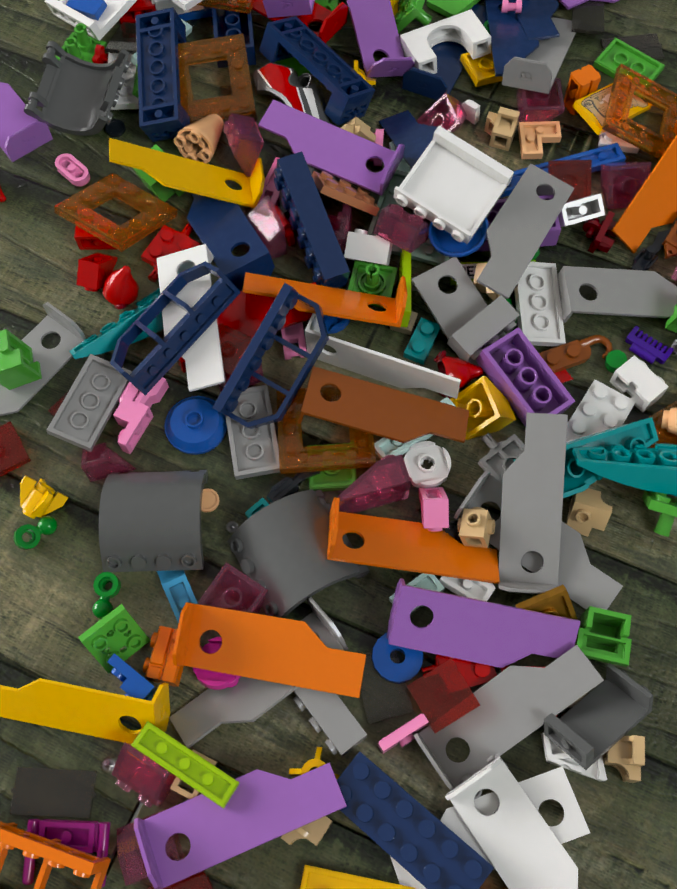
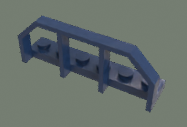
(183, 334)
(258, 346)

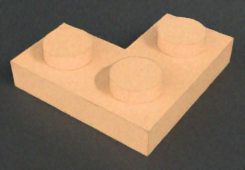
(534, 134)

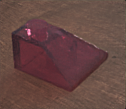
(445, 113)
(622, 182)

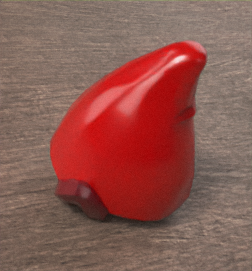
(120, 288)
(457, 368)

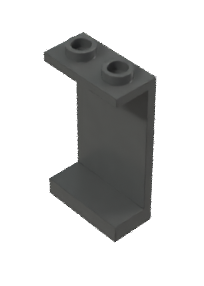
(600, 718)

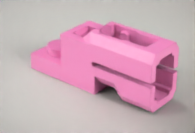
(135, 413)

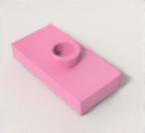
(404, 734)

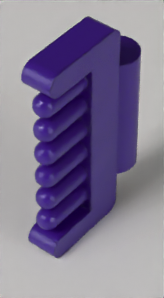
(645, 349)

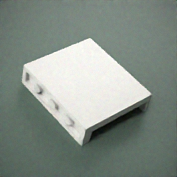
(95, 28)
(453, 185)

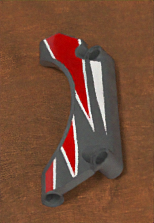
(297, 92)

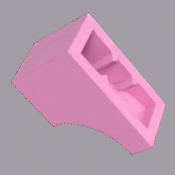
(434, 508)

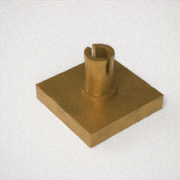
(551, 602)

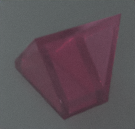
(102, 462)

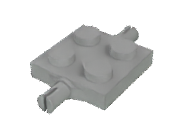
(500, 455)

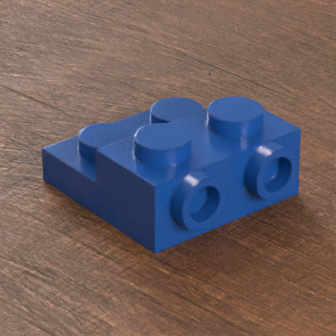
(133, 682)

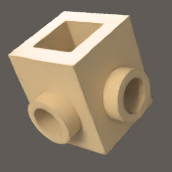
(475, 527)

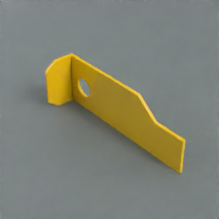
(189, 174)
(83, 709)

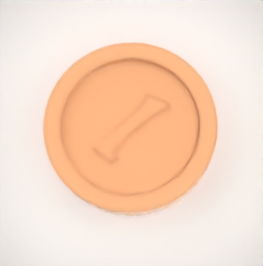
(210, 500)

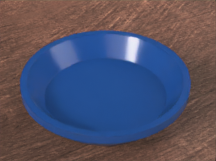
(448, 246)
(195, 426)

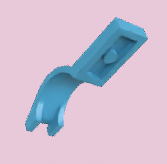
(177, 590)

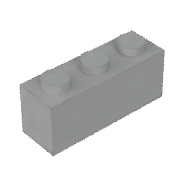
(483, 329)
(331, 718)

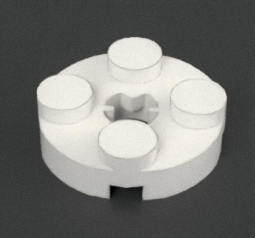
(427, 477)

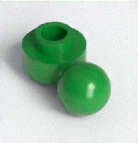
(46, 525)
(103, 605)

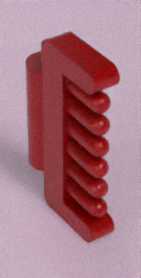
(288, 232)

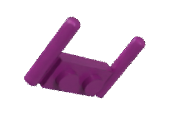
(80, 835)

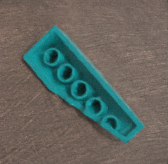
(112, 331)
(635, 433)
(638, 467)

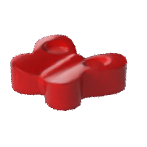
(100, 56)

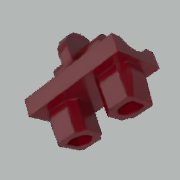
(598, 230)

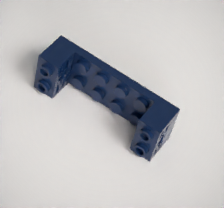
(158, 73)
(349, 90)

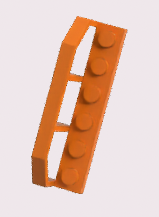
(54, 855)

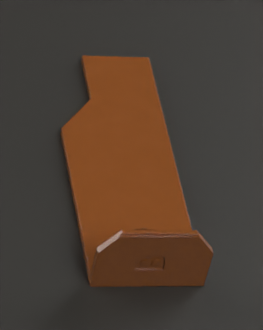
(381, 409)

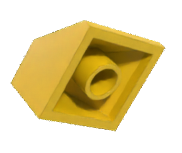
(487, 407)

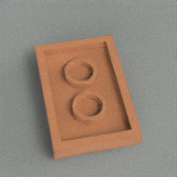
(343, 192)

